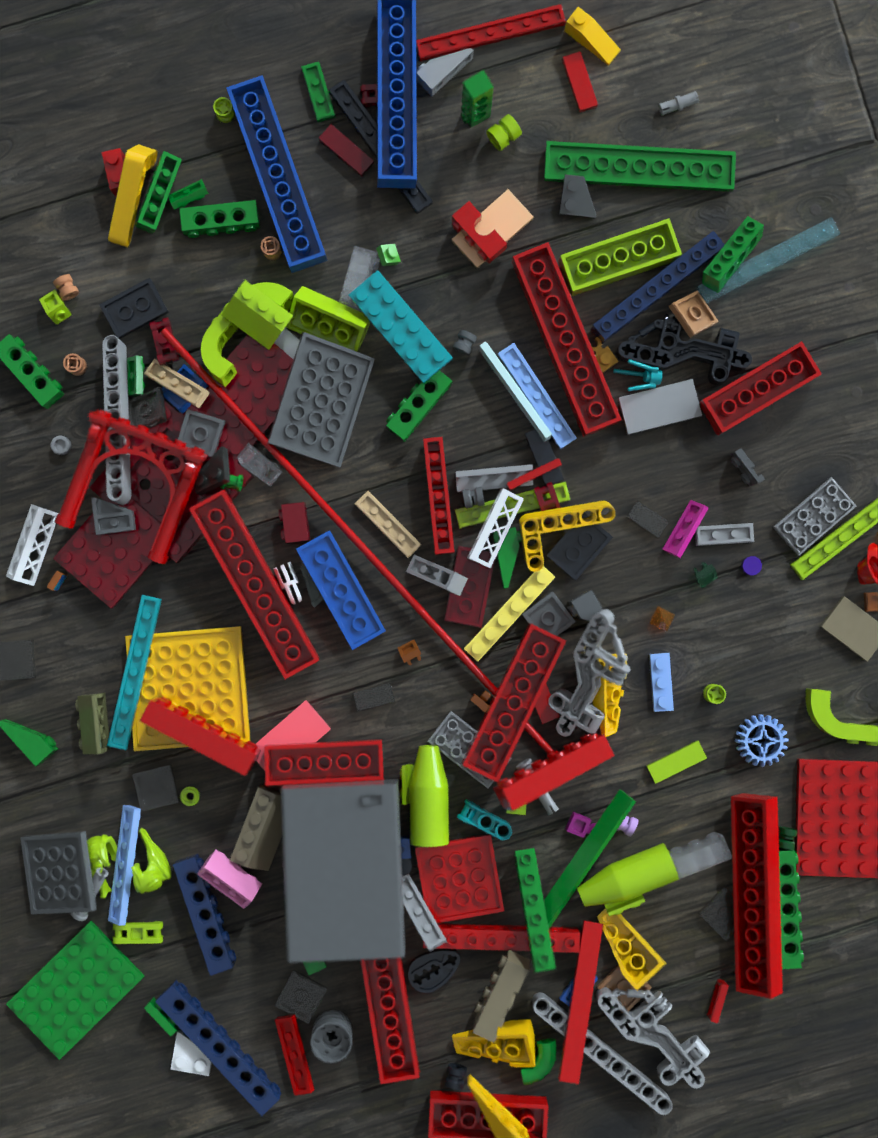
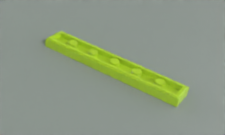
(478, 514)
(836, 541)

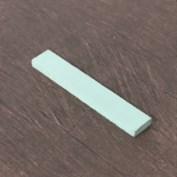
(515, 391)

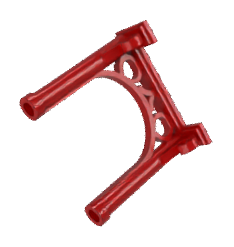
(89, 461)

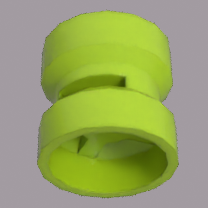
(223, 105)
(714, 693)

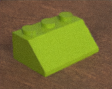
(257, 315)

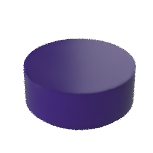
(751, 565)

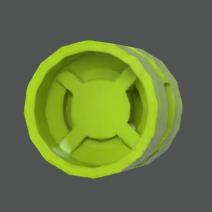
(506, 131)

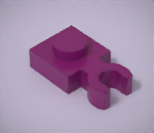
(579, 825)

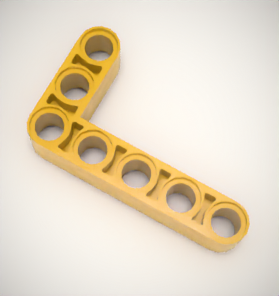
(136, 163)
(558, 524)

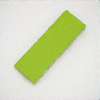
(676, 762)

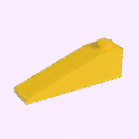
(607, 702)
(633, 953)
(513, 1044)
(498, 1117)

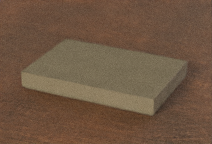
(853, 628)

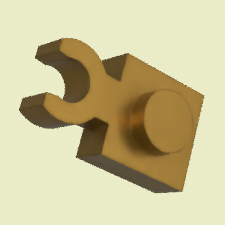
(604, 356)

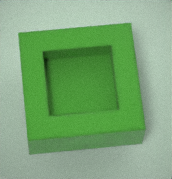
(388, 254)

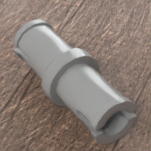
(678, 103)

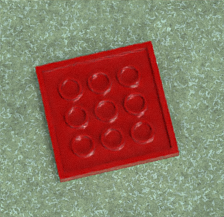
(460, 878)

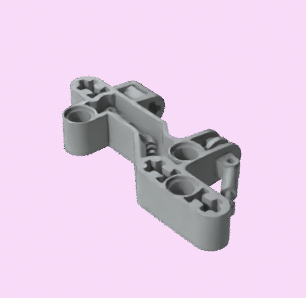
(578, 705)
(679, 1057)

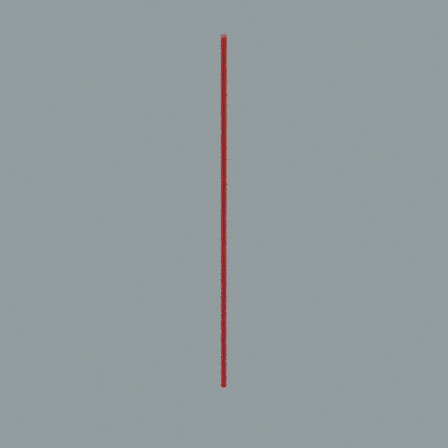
(343, 526)

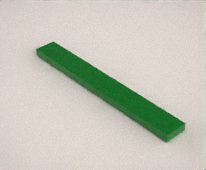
(587, 855)

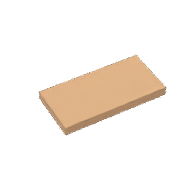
(503, 215)

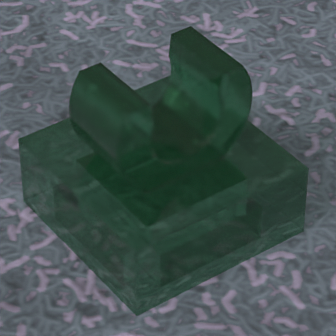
(706, 575)

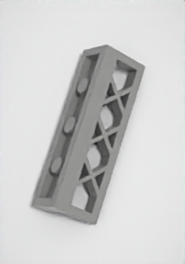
(490, 478)

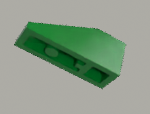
(507, 553)
(32, 743)

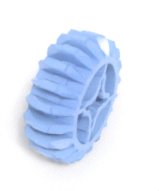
(761, 747)

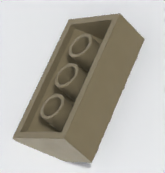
(260, 831)

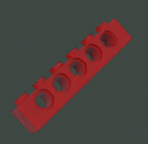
(438, 495)

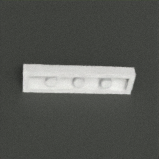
(486, 529)
(25, 545)

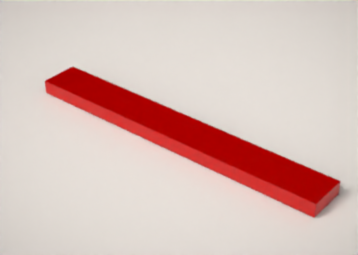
(490, 32)
(580, 1002)

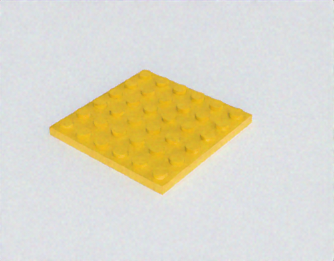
(200, 673)

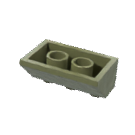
(93, 723)

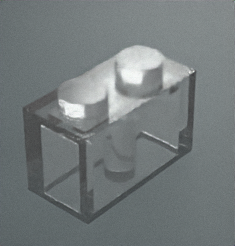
(259, 464)

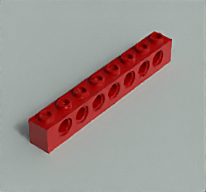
(504, 937)

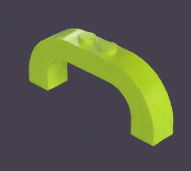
(222, 330)
(820, 713)

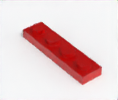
(294, 1055)

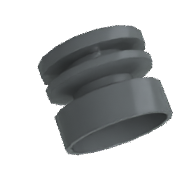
(334, 1046)

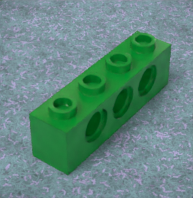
(476, 99)
(158, 192)
(191, 216)
(732, 254)
(51, 392)
(404, 430)

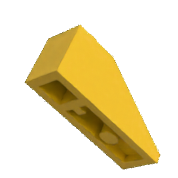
(591, 36)

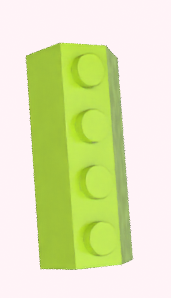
(327, 319)

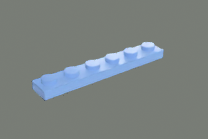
(537, 395)
(124, 861)

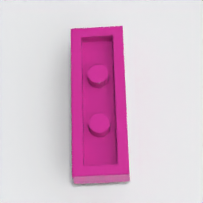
(685, 528)

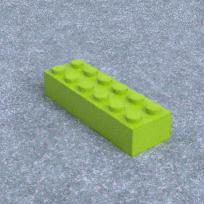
(619, 257)

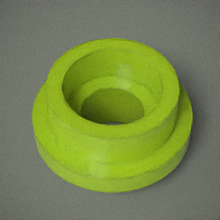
(185, 800)

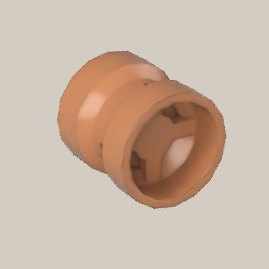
(274, 249)
(65, 286)
(78, 366)

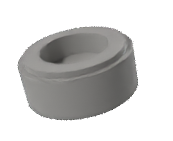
(61, 445)

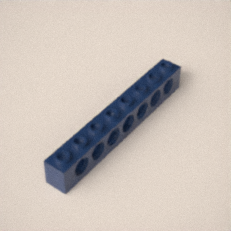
(657, 287)
(219, 1057)

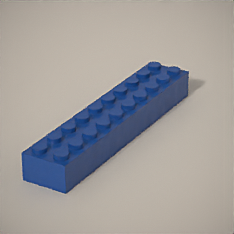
(396, 94)
(277, 174)

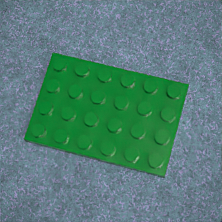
(75, 990)

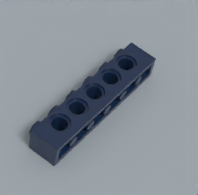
(215, 962)

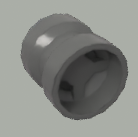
(464, 343)
(478, 497)

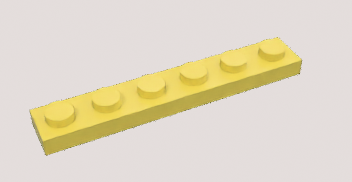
(509, 613)

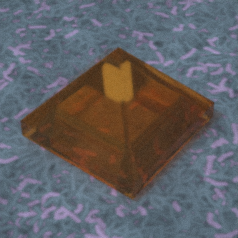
(662, 618)

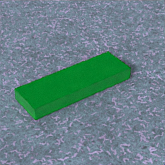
(318, 91)

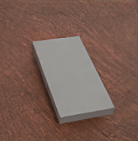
(660, 407)
(814, 516)
(453, 740)

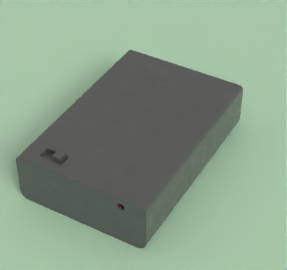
(343, 871)

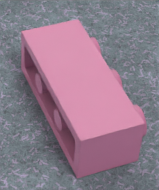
(229, 879)

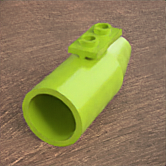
(427, 793)
(624, 881)

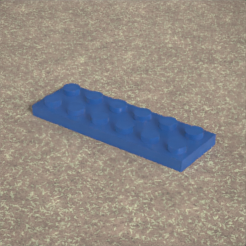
(340, 589)

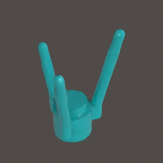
(651, 377)

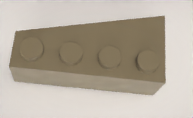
(500, 994)

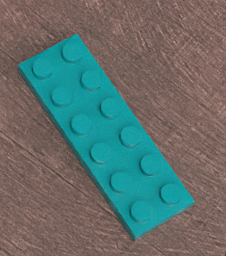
(400, 326)

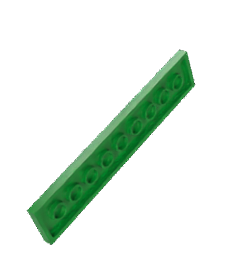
(641, 166)

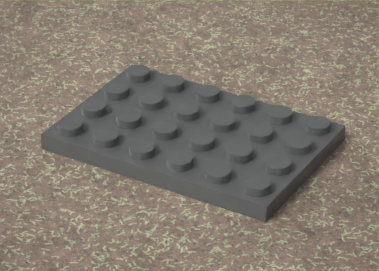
(321, 400)

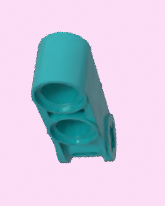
(477, 813)

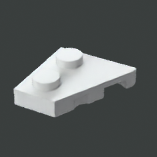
(189, 1057)

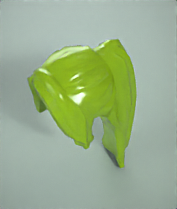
(98, 848)
(157, 868)

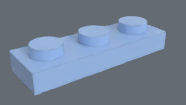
(661, 682)

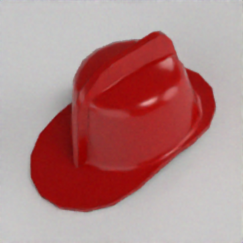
(868, 567)

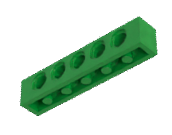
(534, 910)
(793, 957)

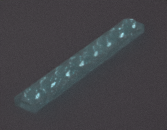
(775, 257)

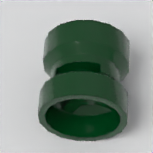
(789, 835)

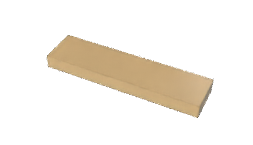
(177, 383)
(388, 524)

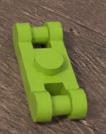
(138, 933)

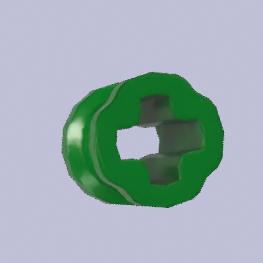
(236, 482)

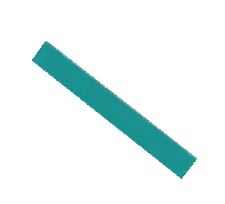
(134, 672)

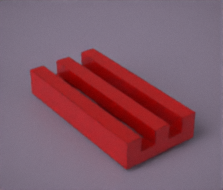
(717, 1000)

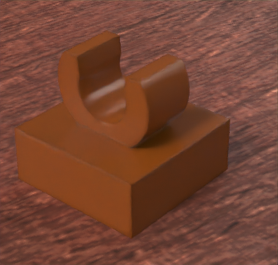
(409, 651)
(481, 701)

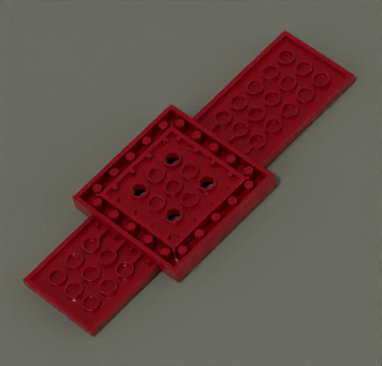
(117, 560)

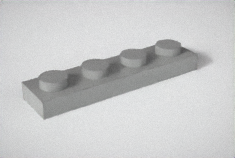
(421, 915)

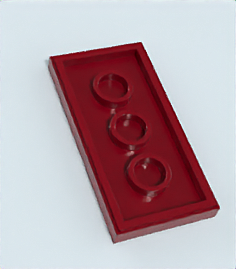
(471, 604)

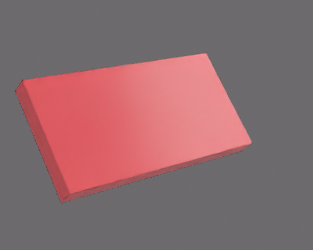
(300, 726)

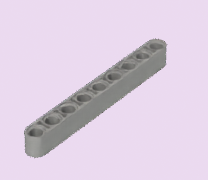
(119, 409)
(610, 1057)

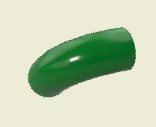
(543, 1062)

